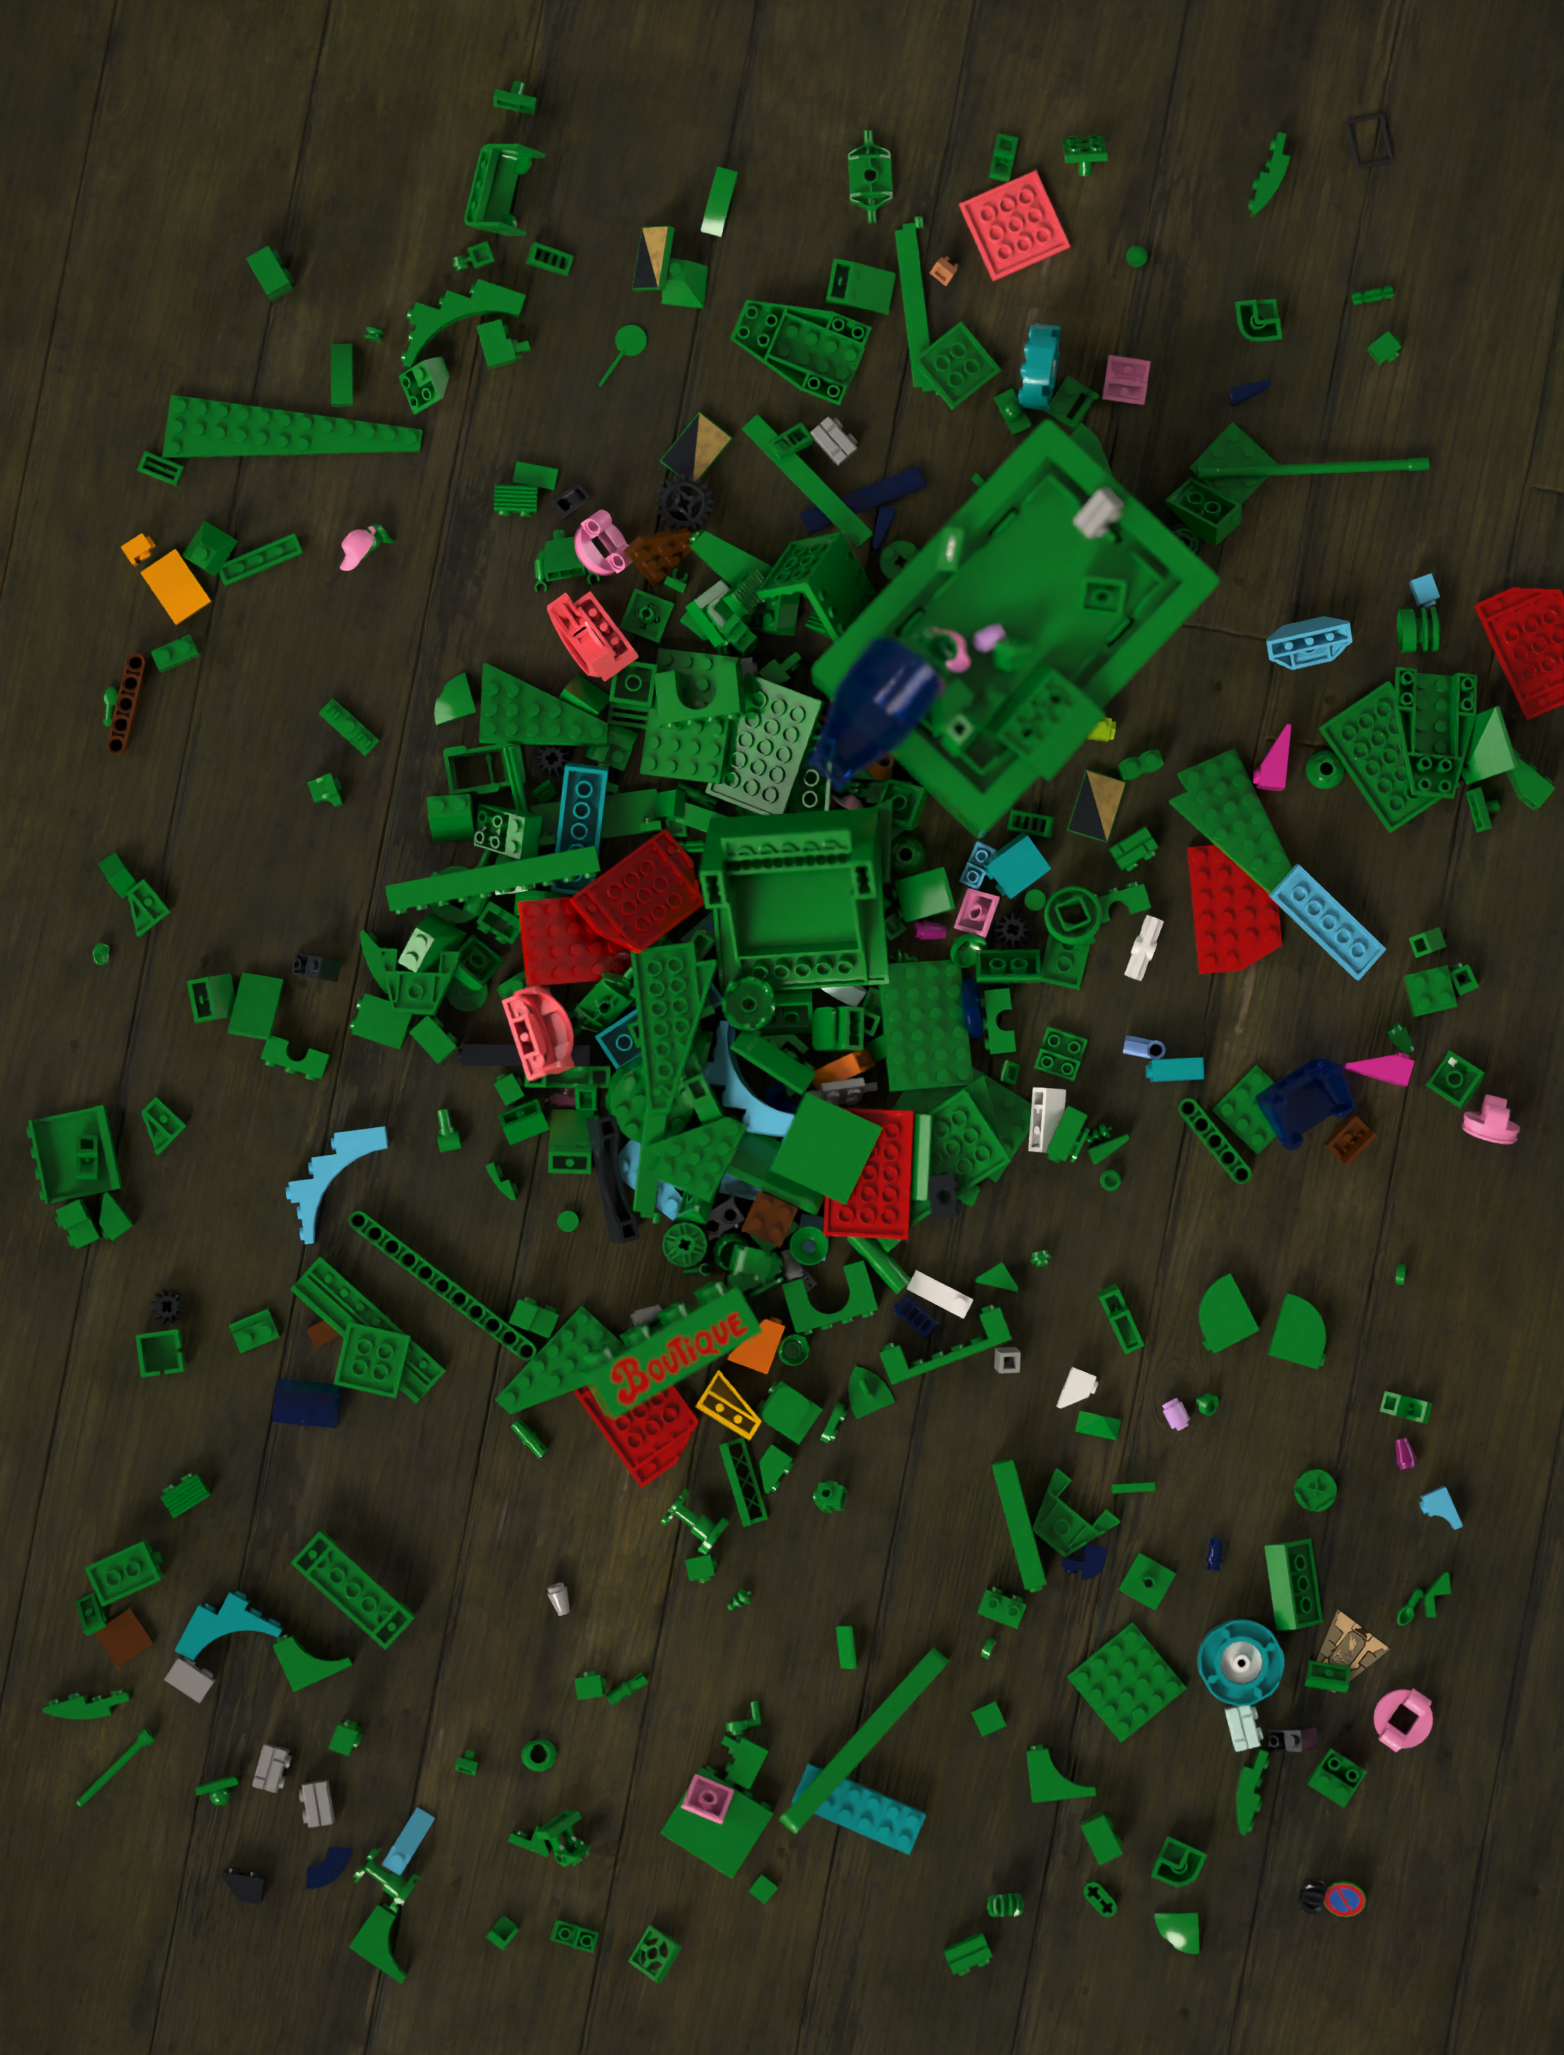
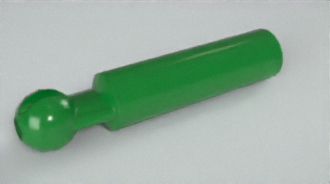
(880, 1262)

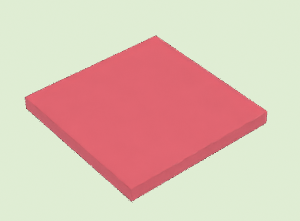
(1014, 225)

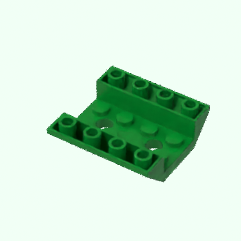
(1056, 729)

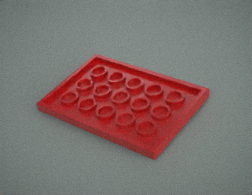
(563, 946)
(883, 1191)

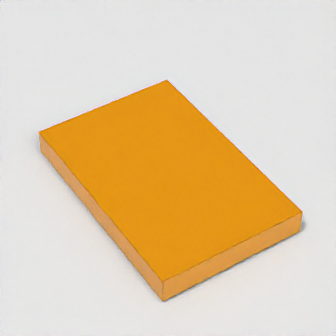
(175, 587)

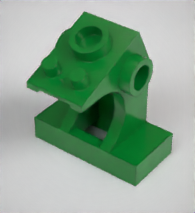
(574, 1847)

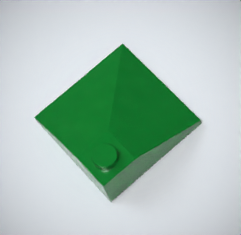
(1488, 749)

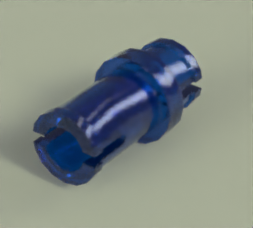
(1214, 1555)

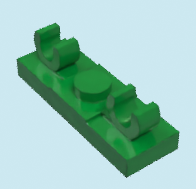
(349, 727)

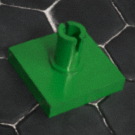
(1146, 1581)

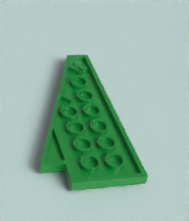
(1230, 815)
(669, 1006)

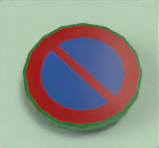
(1344, 1899)

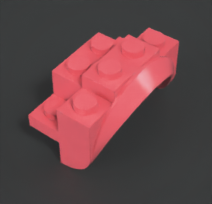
(541, 1033)

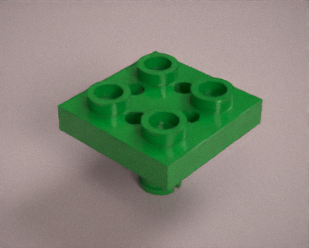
(1084, 152)
(640, 601)

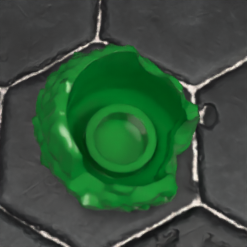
(724, 1249)

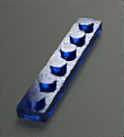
(869, 497)

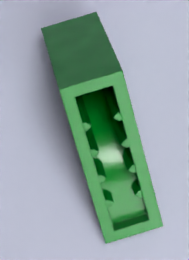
(303, 1667)
(1047, 1782)
(374, 1944)

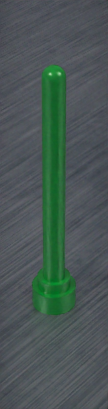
(144, 1738)

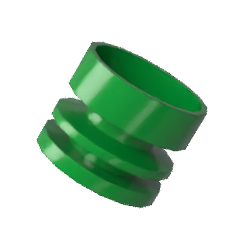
(1418, 630)
(691, 1233)

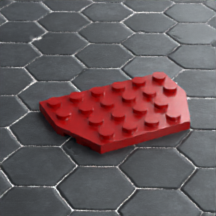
(1529, 644)
(642, 894)
(1231, 913)
(649, 1434)

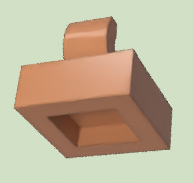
(944, 270)

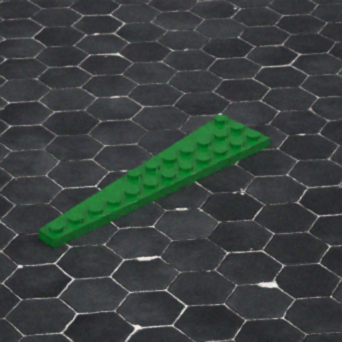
(231, 429)

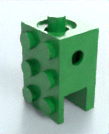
(125, 1572)

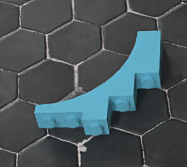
(738, 1095)
(309, 1192)

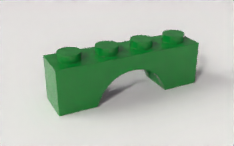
(578, 1075)

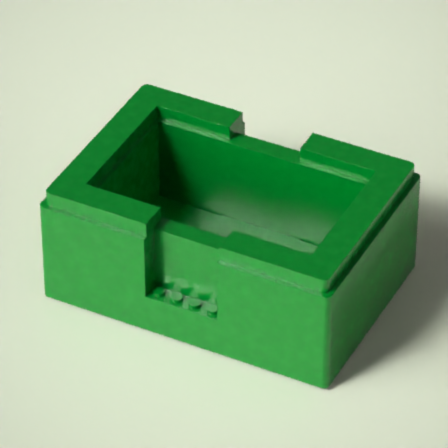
(1026, 574)

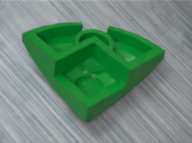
(454, 701)
(1180, 1930)

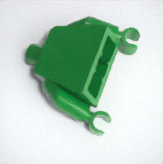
(559, 561)

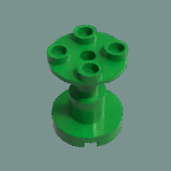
(701, 1526)
(392, 1883)

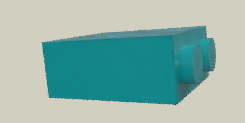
(1016, 866)
(1175, 1069)

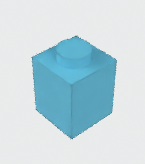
(1425, 590)

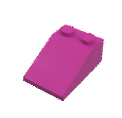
(1273, 768)
(1391, 1069)

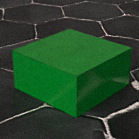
(669, 805)
(988, 1718)

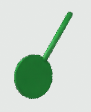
(630, 342)

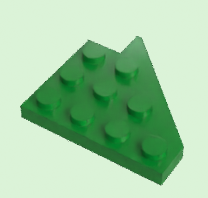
(698, 1157)

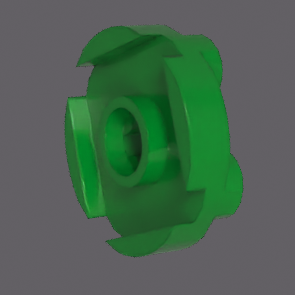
(890, 555)

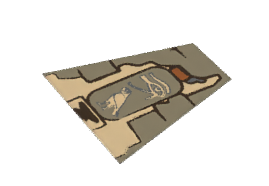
(1350, 1646)

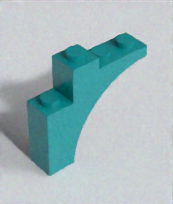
(232, 1617)

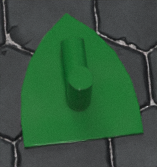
(867, 1392)

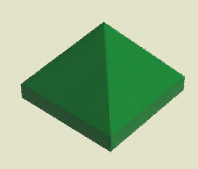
(544, 791)
(1009, 1072)

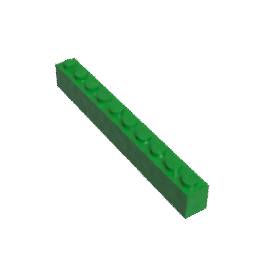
(493, 878)

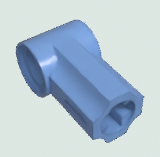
(1141, 1047)

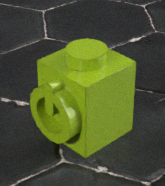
(1104, 731)

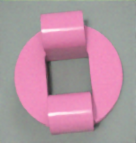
(601, 525)
(1491, 1122)
(1420, 1728)

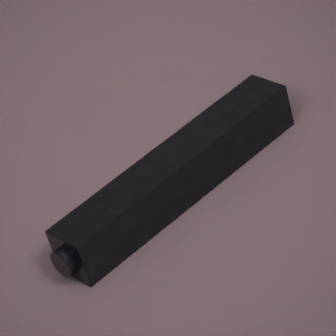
(509, 1056)

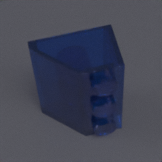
(307, 1403)

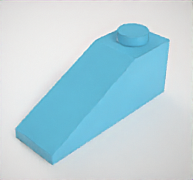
(408, 1841)

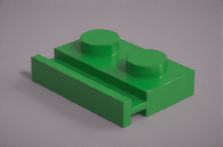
(254, 1331)

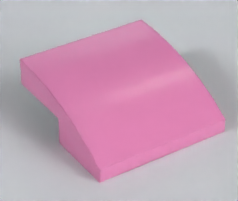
(1126, 379)

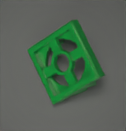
(637, 1956)

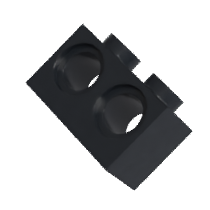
(725, 1222)

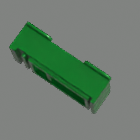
(461, 751)

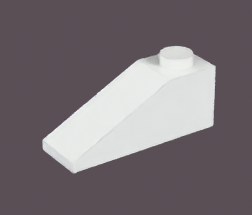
(1046, 1114)
(939, 1294)

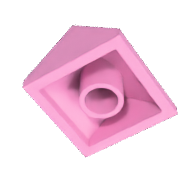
(976, 912)
(707, 1798)

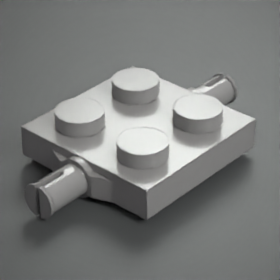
(844, 1091)

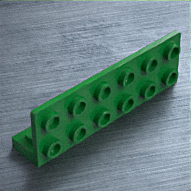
(622, 816)

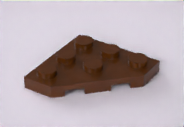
(659, 554)

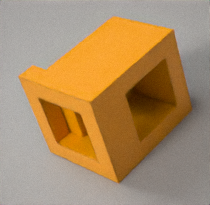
(138, 548)

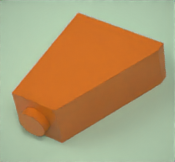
(844, 1068)
(760, 1349)

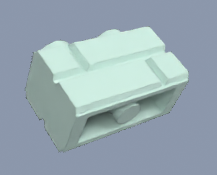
(1243, 1727)

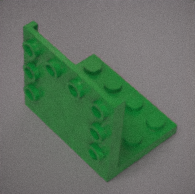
(828, 575)

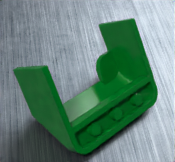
(495, 186)

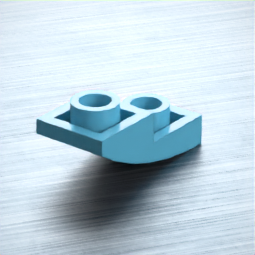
(973, 872)

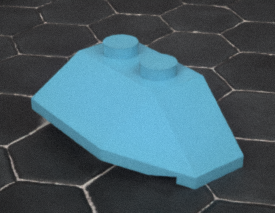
(1309, 642)

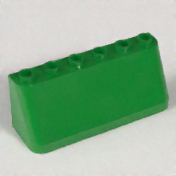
(752, 1166)

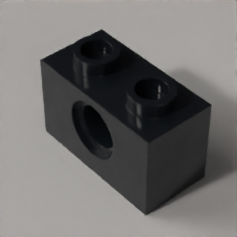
(938, 1207)

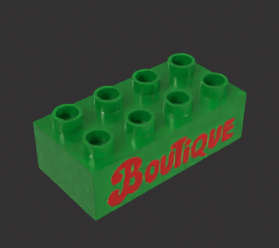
(670, 1350)

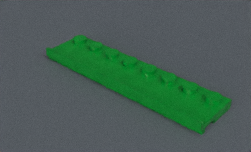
(341, 1302)

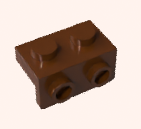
(1350, 1140)

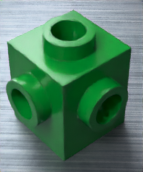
(830, 1496)

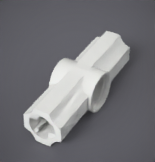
(1143, 948)

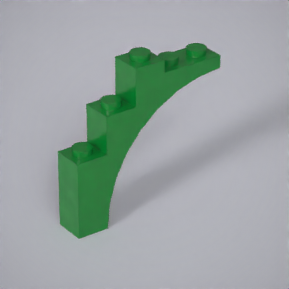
(485, 299)

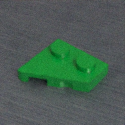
(146, 907)
(161, 1124)

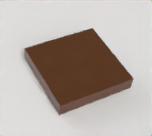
(124, 1637)

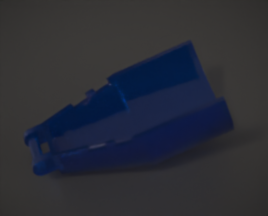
(875, 709)

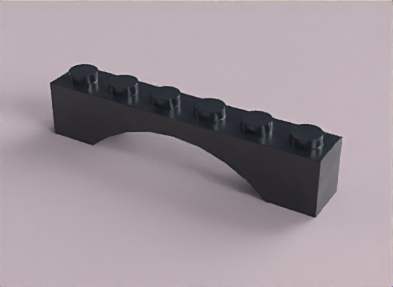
(604, 1143)

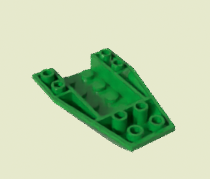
(804, 346)
(1434, 727)

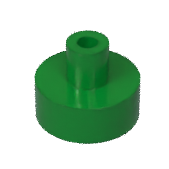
(1208, 1404)

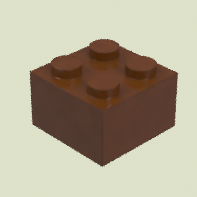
(769, 1219)

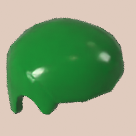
(793, 1349)

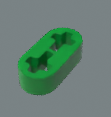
(1096, 1902)

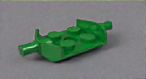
(867, 193)
(610, 989)

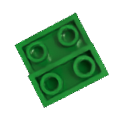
(1060, 1053)

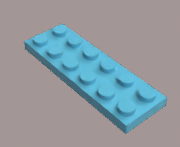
(1327, 922)

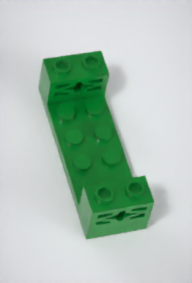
(994, 1328)
(352, 1589)

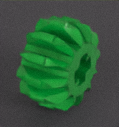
(1005, 1905)

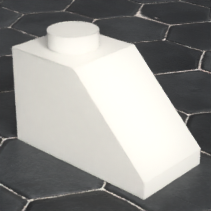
(1077, 1387)

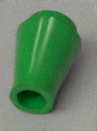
(1399, 1036)

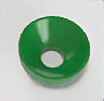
(1316, 777)
(912, 865)
(966, 955)
(800, 1254)

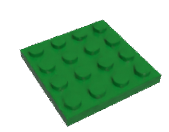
(1126, 1682)

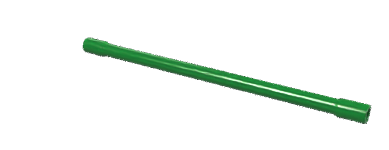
(1215, 472)

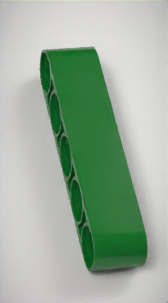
(1224, 1145)

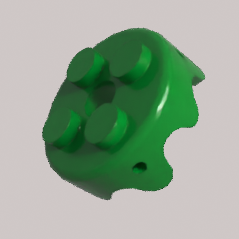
(748, 989)

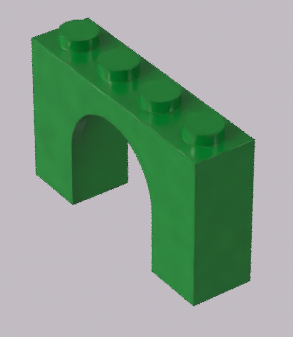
(728, 701)
(807, 1318)

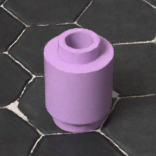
(986, 638)
(1176, 1414)

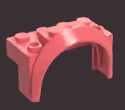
(585, 647)

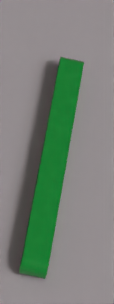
(432, 1282)
(864, 1740)

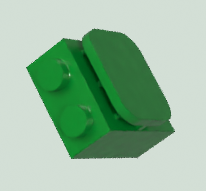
(712, 612)
(379, 1023)
(838, 1029)
(1067, 1136)
(748, 1282)
(788, 1411)

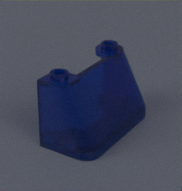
(1305, 1100)

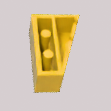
(728, 1407)

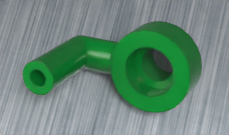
(738, 1726)

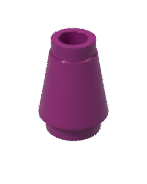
(929, 930)
(1404, 1454)

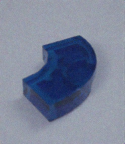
(328, 1869)

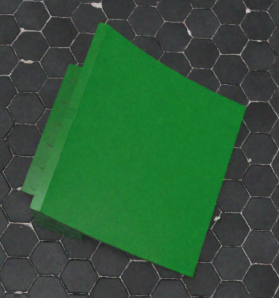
(797, 898)

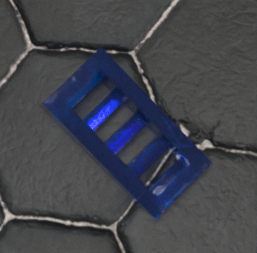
(1242, 393)
(884, 521)
(927, 1329)

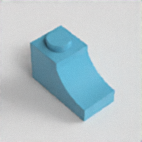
(1439, 1503)

